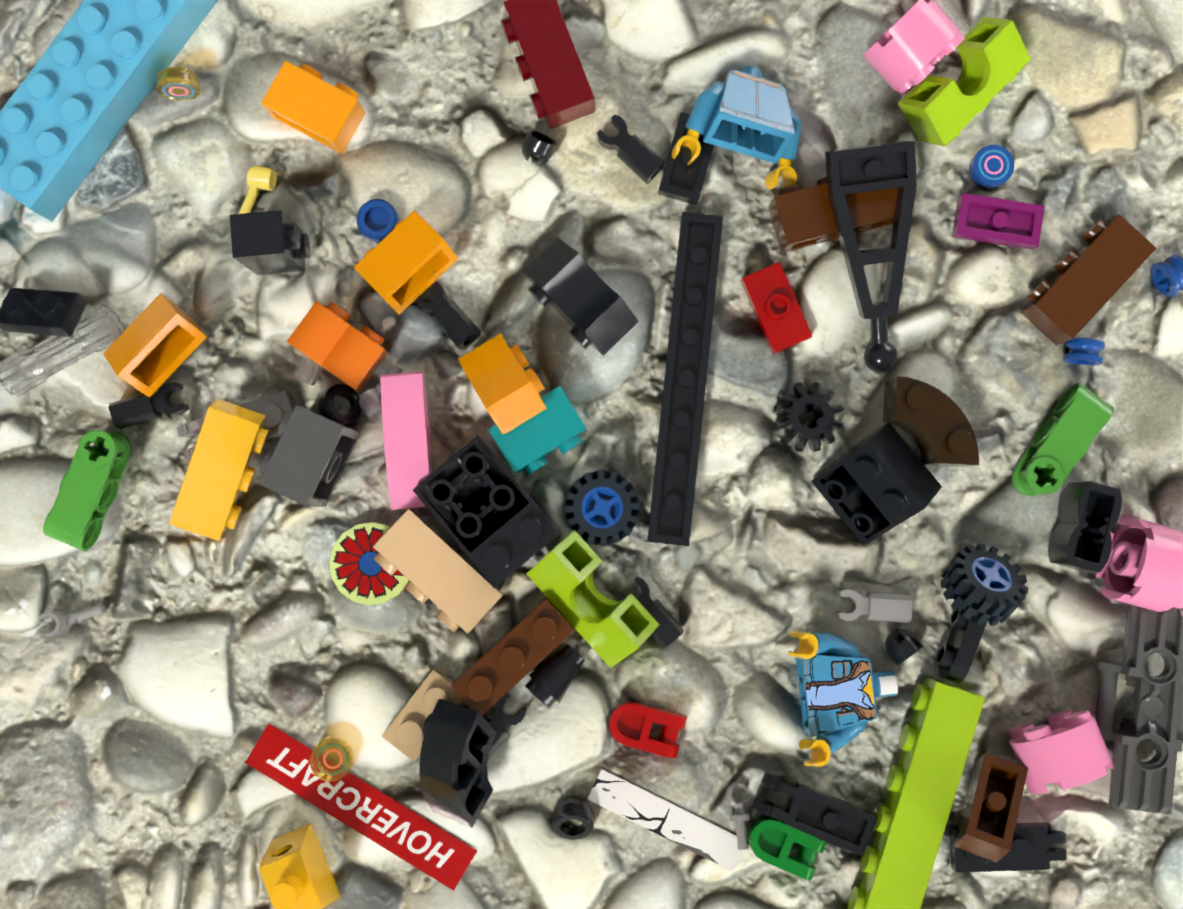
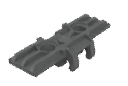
(1156, 713)

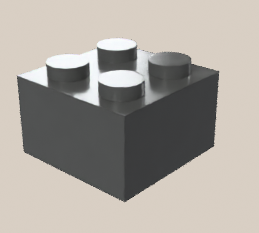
(307, 457)

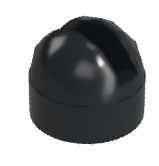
(538, 145)
(905, 648)

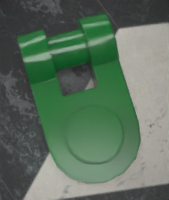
(772, 843)

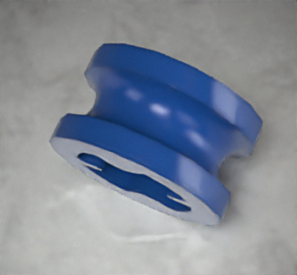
(1168, 275)
(1084, 352)

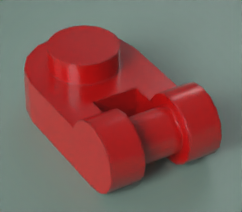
(632, 723)

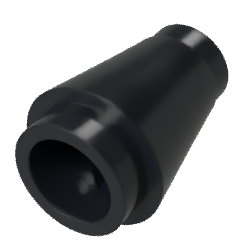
(555, 676)

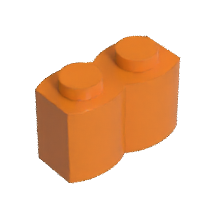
(338, 345)

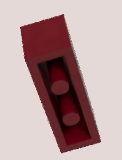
(548, 60)

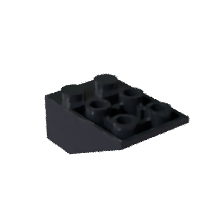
(486, 511)

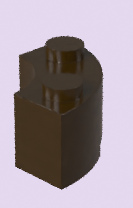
(932, 421)

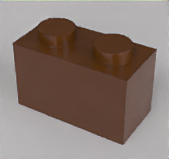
(991, 807)

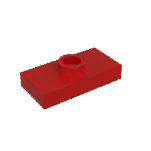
(776, 308)

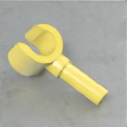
(257, 178)

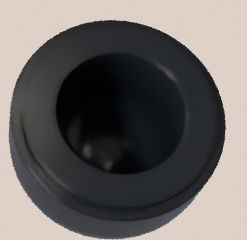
(326, 407)
(573, 809)

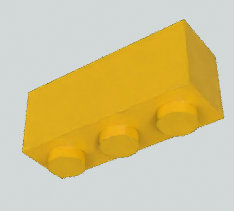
(219, 470)

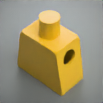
(298, 876)

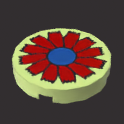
(357, 572)

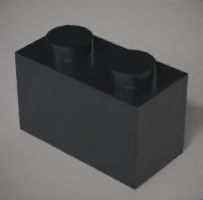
(268, 242)

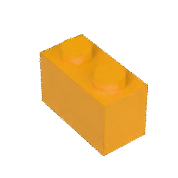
(314, 106)
(406, 262)
(154, 345)
(502, 383)

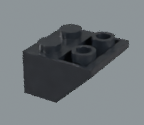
(877, 484)

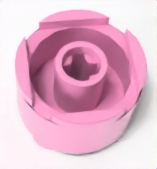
(914, 45)
(1145, 565)
(1061, 752)

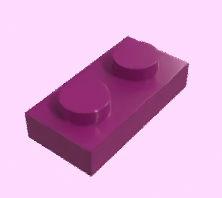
(998, 221)

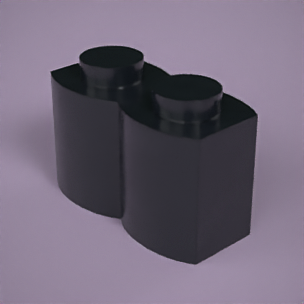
(1086, 517)

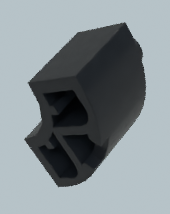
(579, 296)
(456, 762)

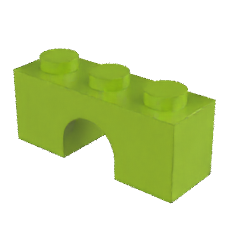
(990, 60)
(607, 625)

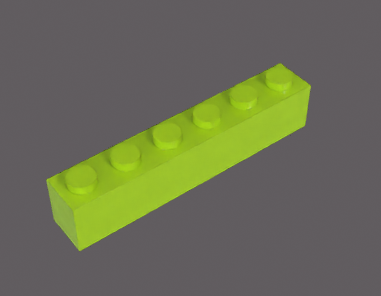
(918, 797)

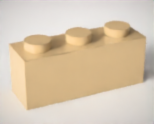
(435, 572)

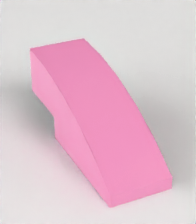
(406, 436)

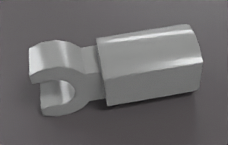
(877, 606)

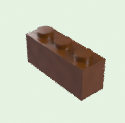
(806, 217)
(1086, 278)
(512, 657)

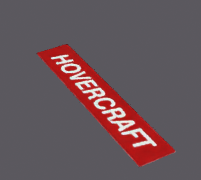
(363, 809)

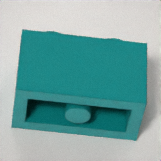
(541, 435)

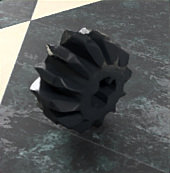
(818, 427)

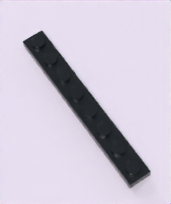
(685, 379)

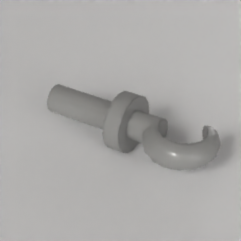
(740, 816)

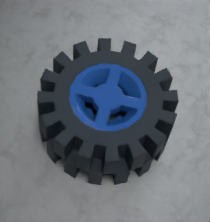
(602, 507)
(984, 584)

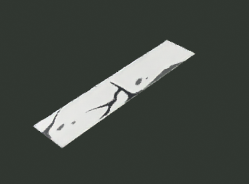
(665, 819)

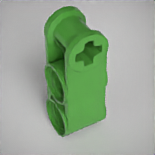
(1061, 441)
(88, 489)

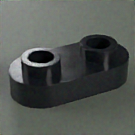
(958, 653)

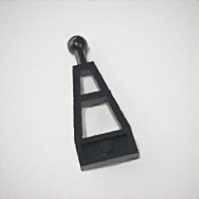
(864, 171)

